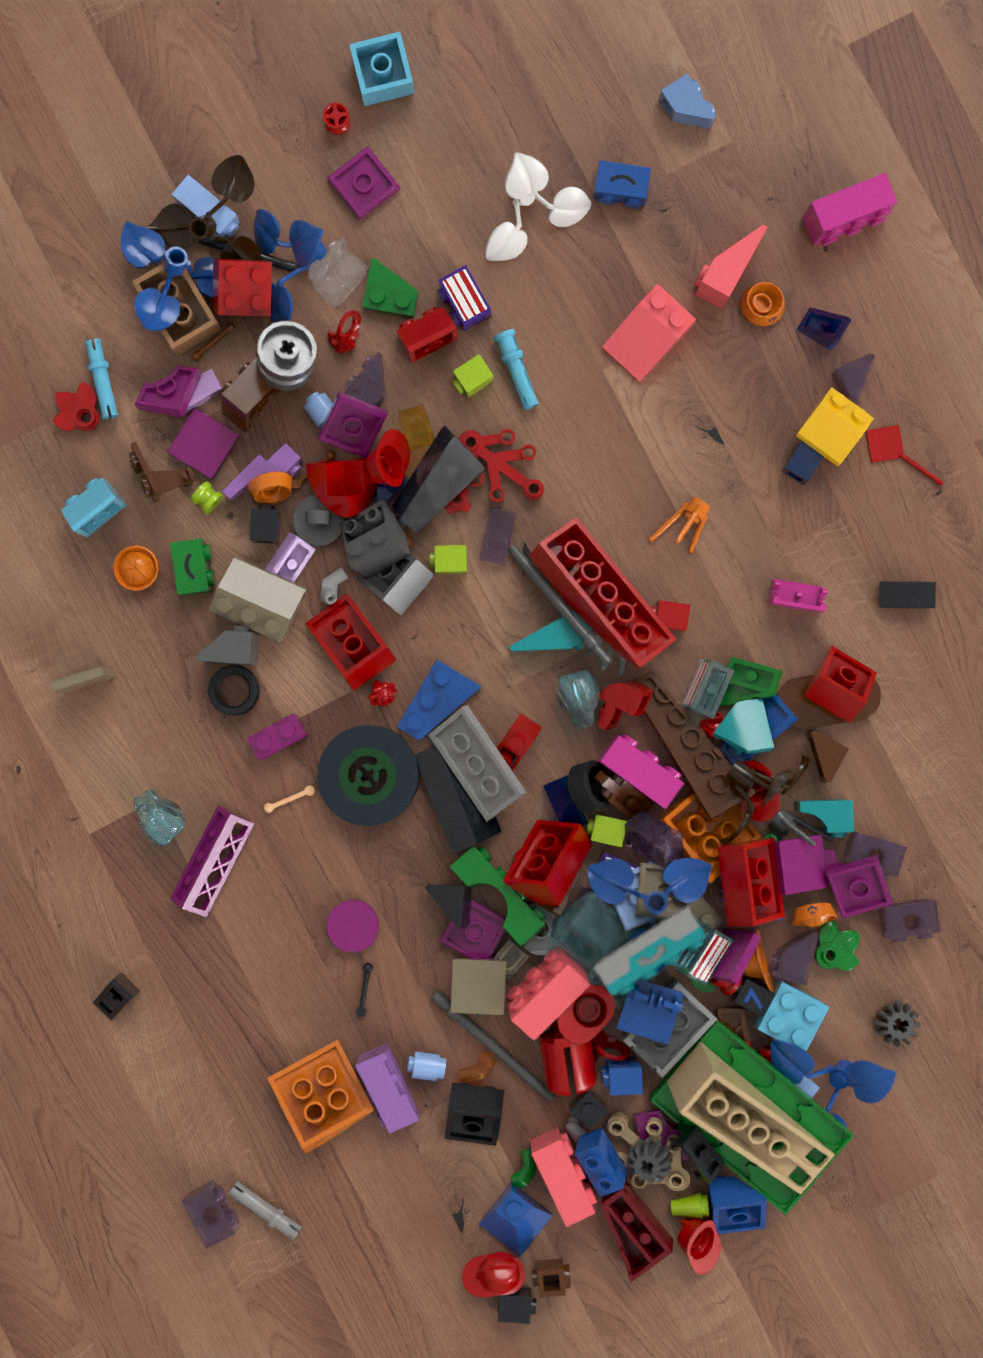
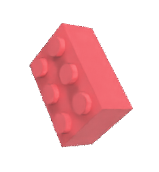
(546, 992)
(563, 1176)

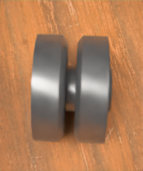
(286, 355)

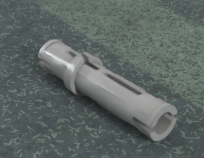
(265, 1210)

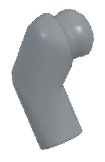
(330, 586)
(574, 1128)

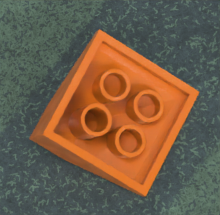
(704, 835)
(320, 1096)

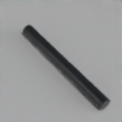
(276, 261)

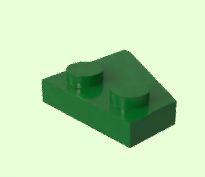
(388, 292)
(750, 682)

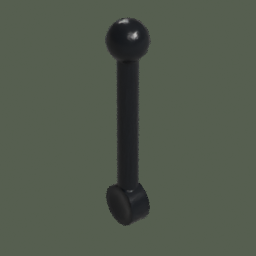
(361, 1010)

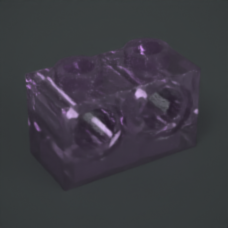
(654, 839)

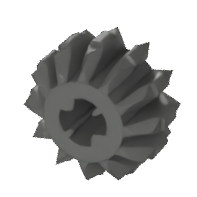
(907, 1025)
(649, 1160)

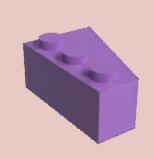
(387, 1088)

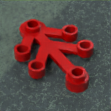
(497, 462)

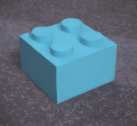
(382, 68)
(792, 1015)

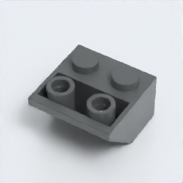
(374, 539)

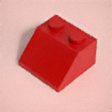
(427, 333)
(841, 684)

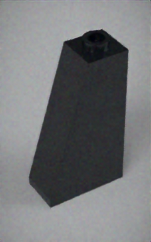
(436, 480)

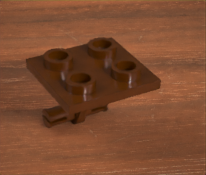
(158, 482)

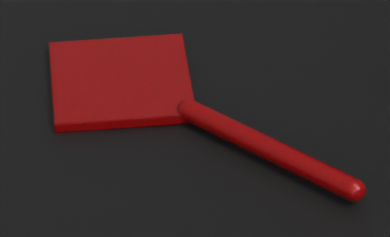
(887, 445)

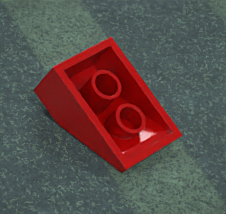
(350, 642)

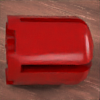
(554, 1064)

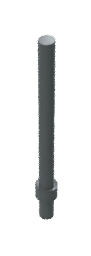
(591, 641)
(494, 1047)

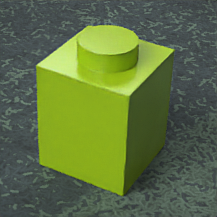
(472, 376)
(449, 559)
(606, 830)

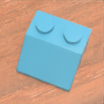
(92, 507)

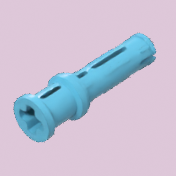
(513, 358)

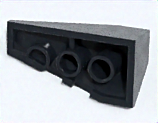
(455, 809)

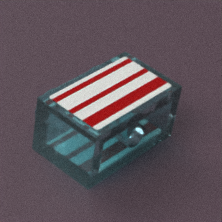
(707, 688)
(703, 960)

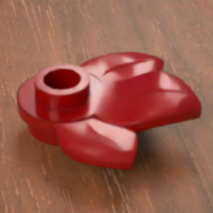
(74, 407)

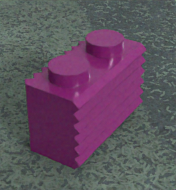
(277, 736)

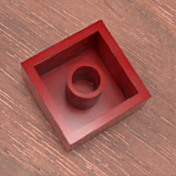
(242, 287)

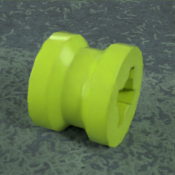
(206, 497)

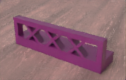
(206, 860)

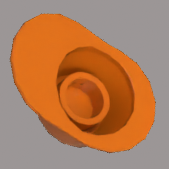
(758, 965)

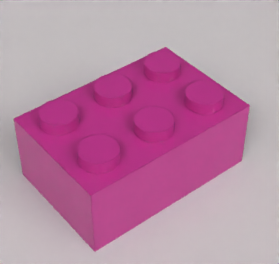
(849, 210)
(641, 770)

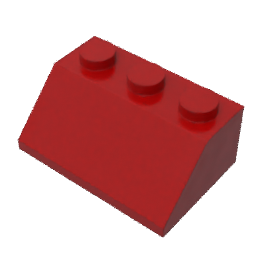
(549, 861)
(750, 882)

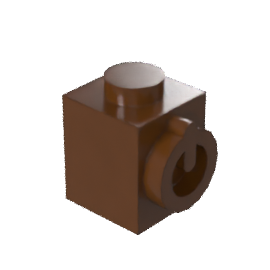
(551, 1277)

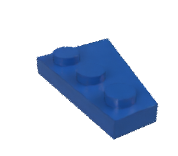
(436, 699)
(779, 719)

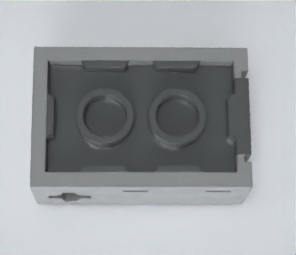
(688, 1028)

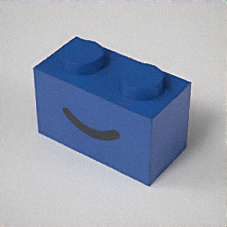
(622, 184)

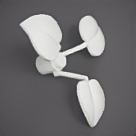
(523, 183)

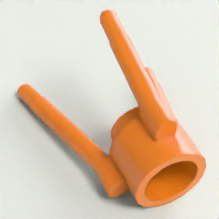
(695, 512)

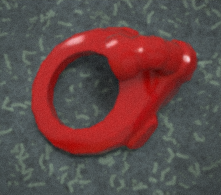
(345, 342)
(602, 1041)

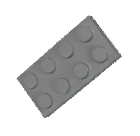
(477, 763)

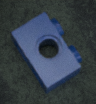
(622, 1076)
(601, 1162)

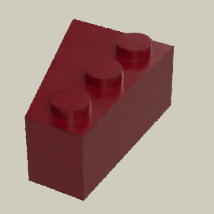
(636, 1230)

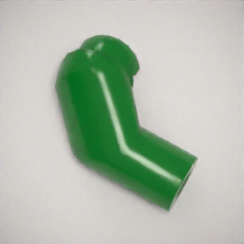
(527, 1172)

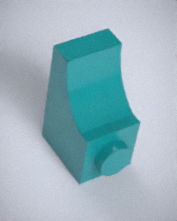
(834, 815)

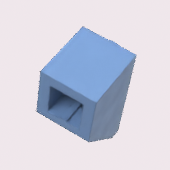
(686, 104)

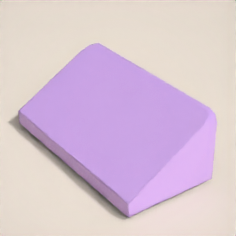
(207, 389)
(290, 558)

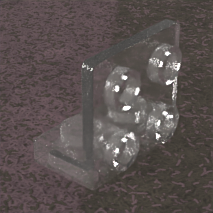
(337, 273)

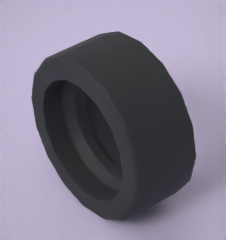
(213, 690)
(579, 778)

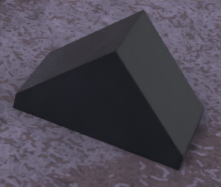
(454, 902)
(116, 996)

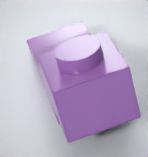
(283, 460)

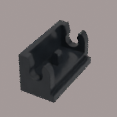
(698, 1151)

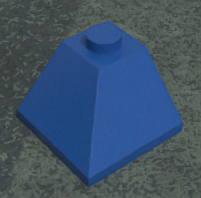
(735, 1205)
(515, 1219)

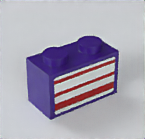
(464, 298)

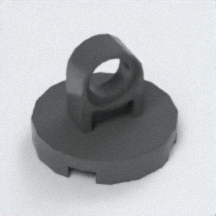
(316, 523)

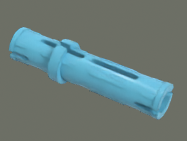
(99, 367)

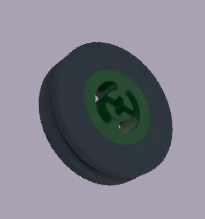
(344, 795)

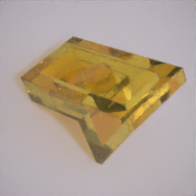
(416, 427)

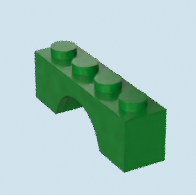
(521, 921)

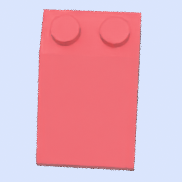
(720, 278)
(649, 333)

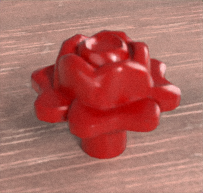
(382, 693)
(710, 725)

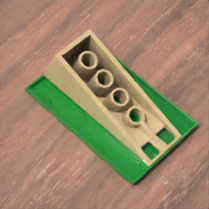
(752, 1116)

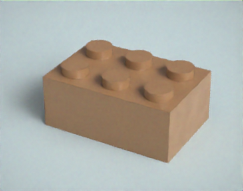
(195, 317)

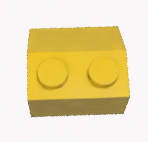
(834, 426)

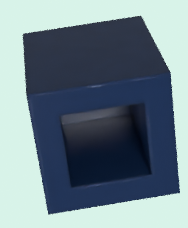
(802, 463)

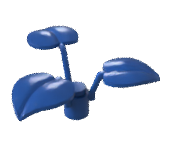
(306, 246)
(151, 306)
(685, 878)
(868, 1079)

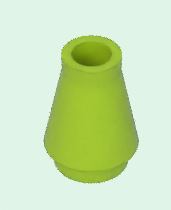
(691, 1206)

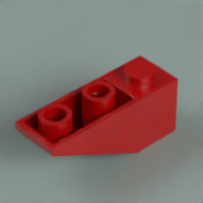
(518, 740)

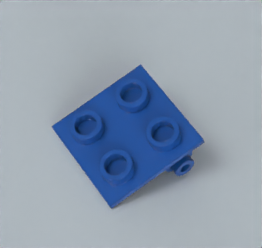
(650, 1011)

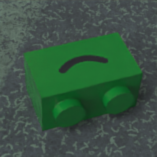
(192, 567)

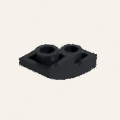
(907, 594)

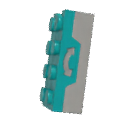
(649, 950)

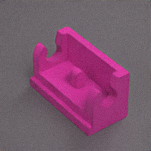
(797, 596)

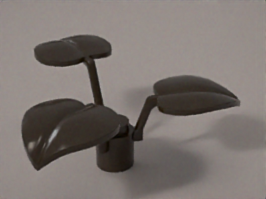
(181, 230)
(747, 777)

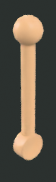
(309, 791)

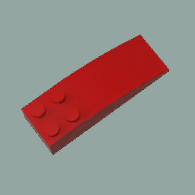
(601, 593)

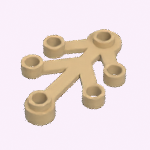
(626, 1133)

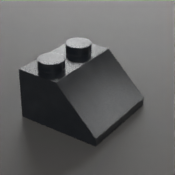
(474, 1114)

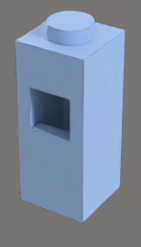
(200, 201)

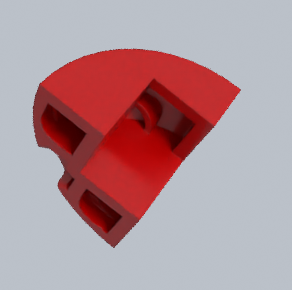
(341, 485)

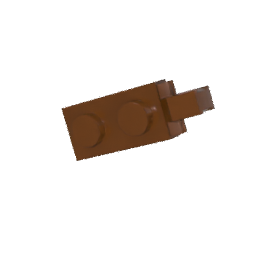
(623, 794)

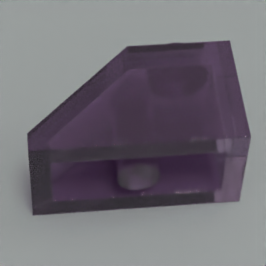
(795, 958)

